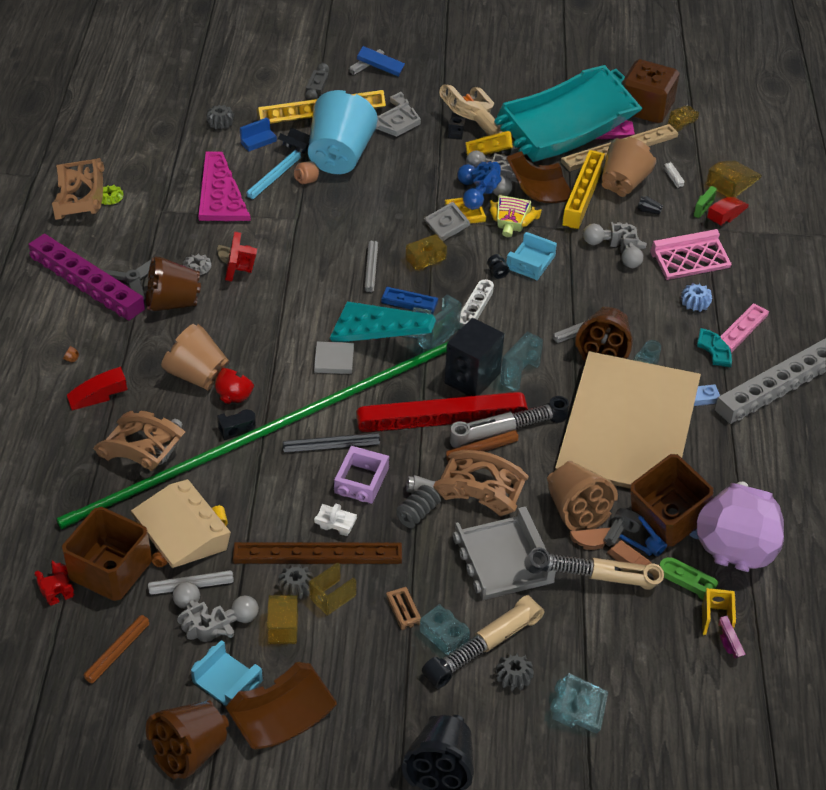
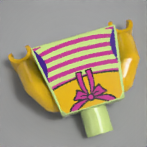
(513, 214)

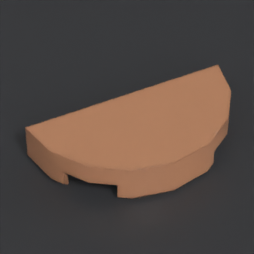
(590, 539)

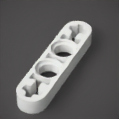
(475, 304)

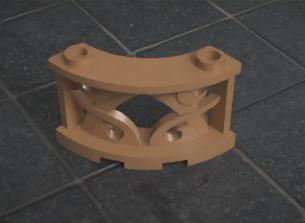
(92, 201)
(138, 451)
(491, 492)

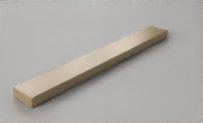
(649, 137)

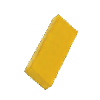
(491, 143)

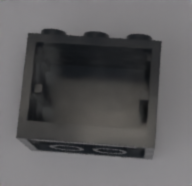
(473, 357)

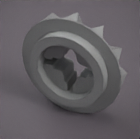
(205, 263)

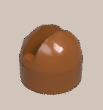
(71, 354)

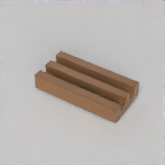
(408, 622)

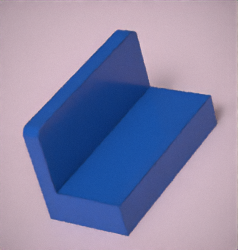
(257, 134)

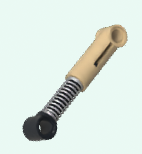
(596, 569)
(524, 613)

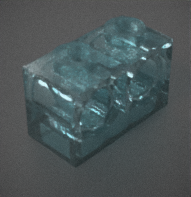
(440, 626)

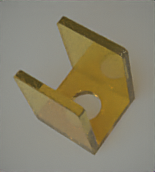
(336, 598)
(282, 619)

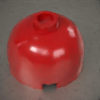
(232, 387)

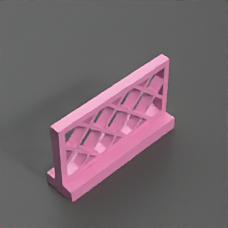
(686, 244)

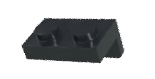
(297, 139)

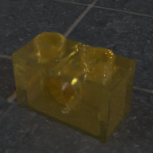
(426, 252)

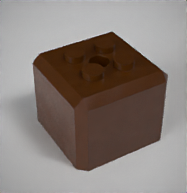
(653, 89)
(666, 486)
(103, 542)

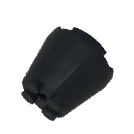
(441, 755)

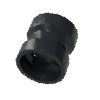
(498, 266)

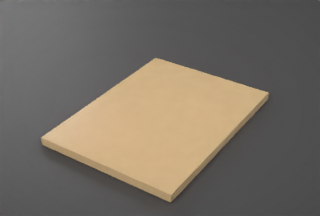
(628, 417)

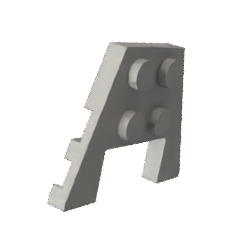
(399, 118)

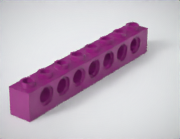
(86, 277)

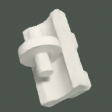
(335, 518)

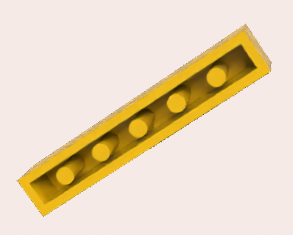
(583, 189)

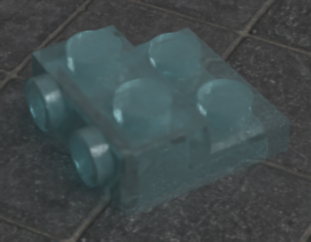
(579, 703)

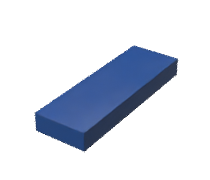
(380, 61)
(408, 299)

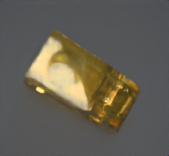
(682, 116)

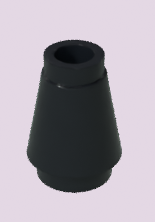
(649, 205)

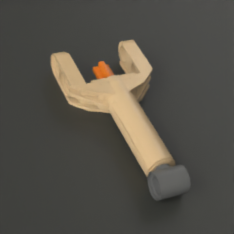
(475, 109)

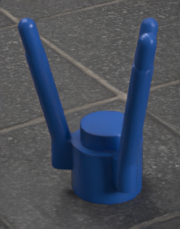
(654, 542)

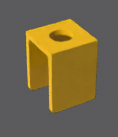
(727, 604)

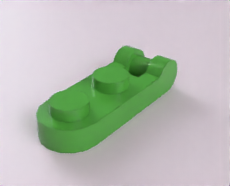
(687, 576)

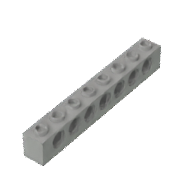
(772, 383)

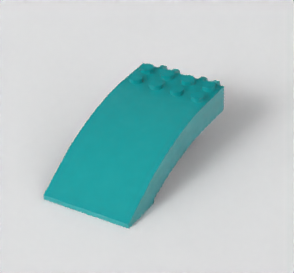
(567, 114)

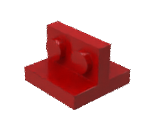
(240, 257)

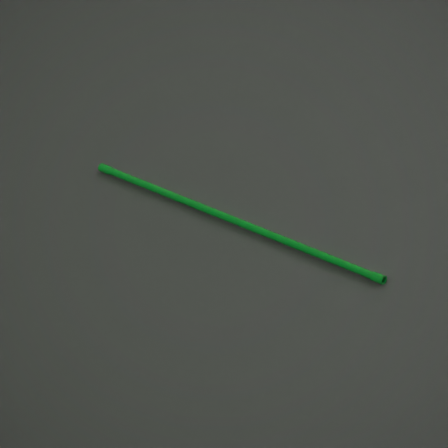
(74, 516)

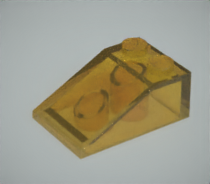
(731, 177)

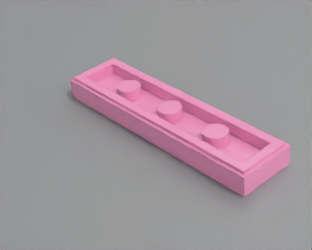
(744, 326)

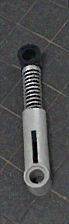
(465, 433)

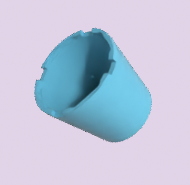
(340, 131)

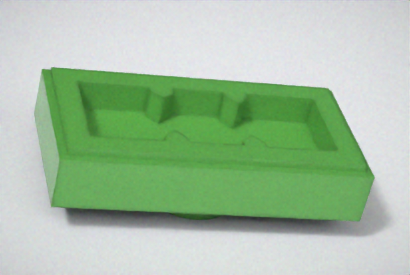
(705, 202)

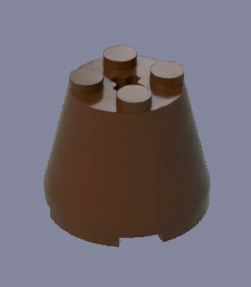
(171, 285)
(606, 334)
(186, 737)

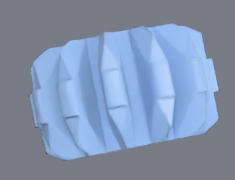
(696, 297)

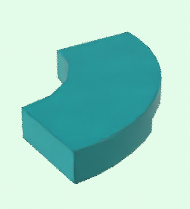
(716, 347)

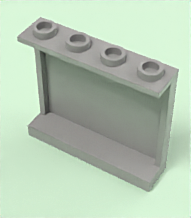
(498, 553)

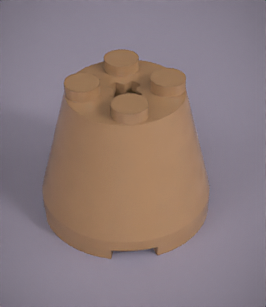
(626, 165)
(195, 357)
(581, 496)

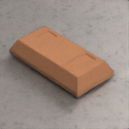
(624, 553)

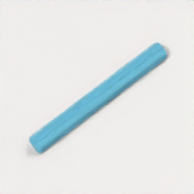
(273, 174)

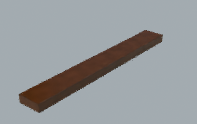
(317, 553)

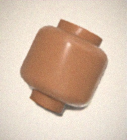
(306, 172)

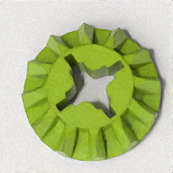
(116, 195)

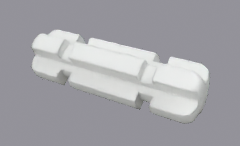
(674, 175)

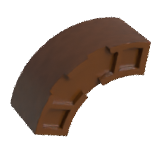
(541, 182)
(282, 710)

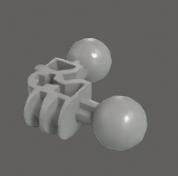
(505, 186)
(617, 235)
(218, 623)

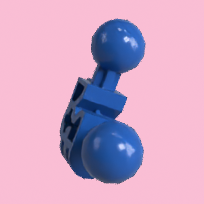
(486, 178)

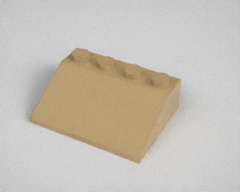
(182, 524)

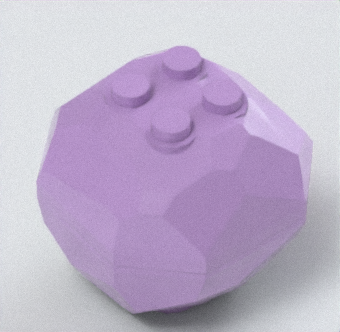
(742, 527)

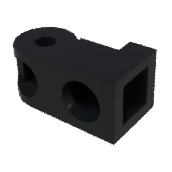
(456, 126)
(236, 424)

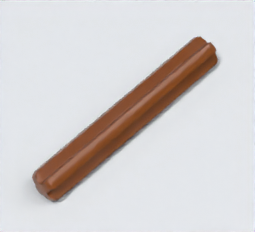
(489, 443)
(116, 649)

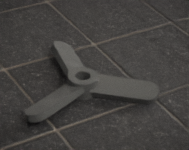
(132, 277)

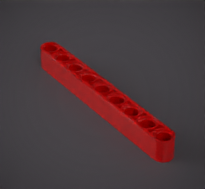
(438, 411)

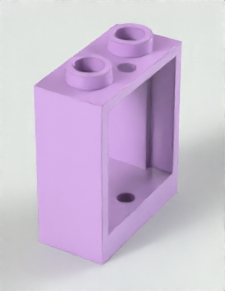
(364, 459)

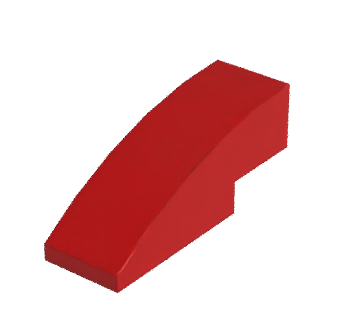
(726, 210)
(97, 389)

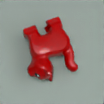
(55, 584)

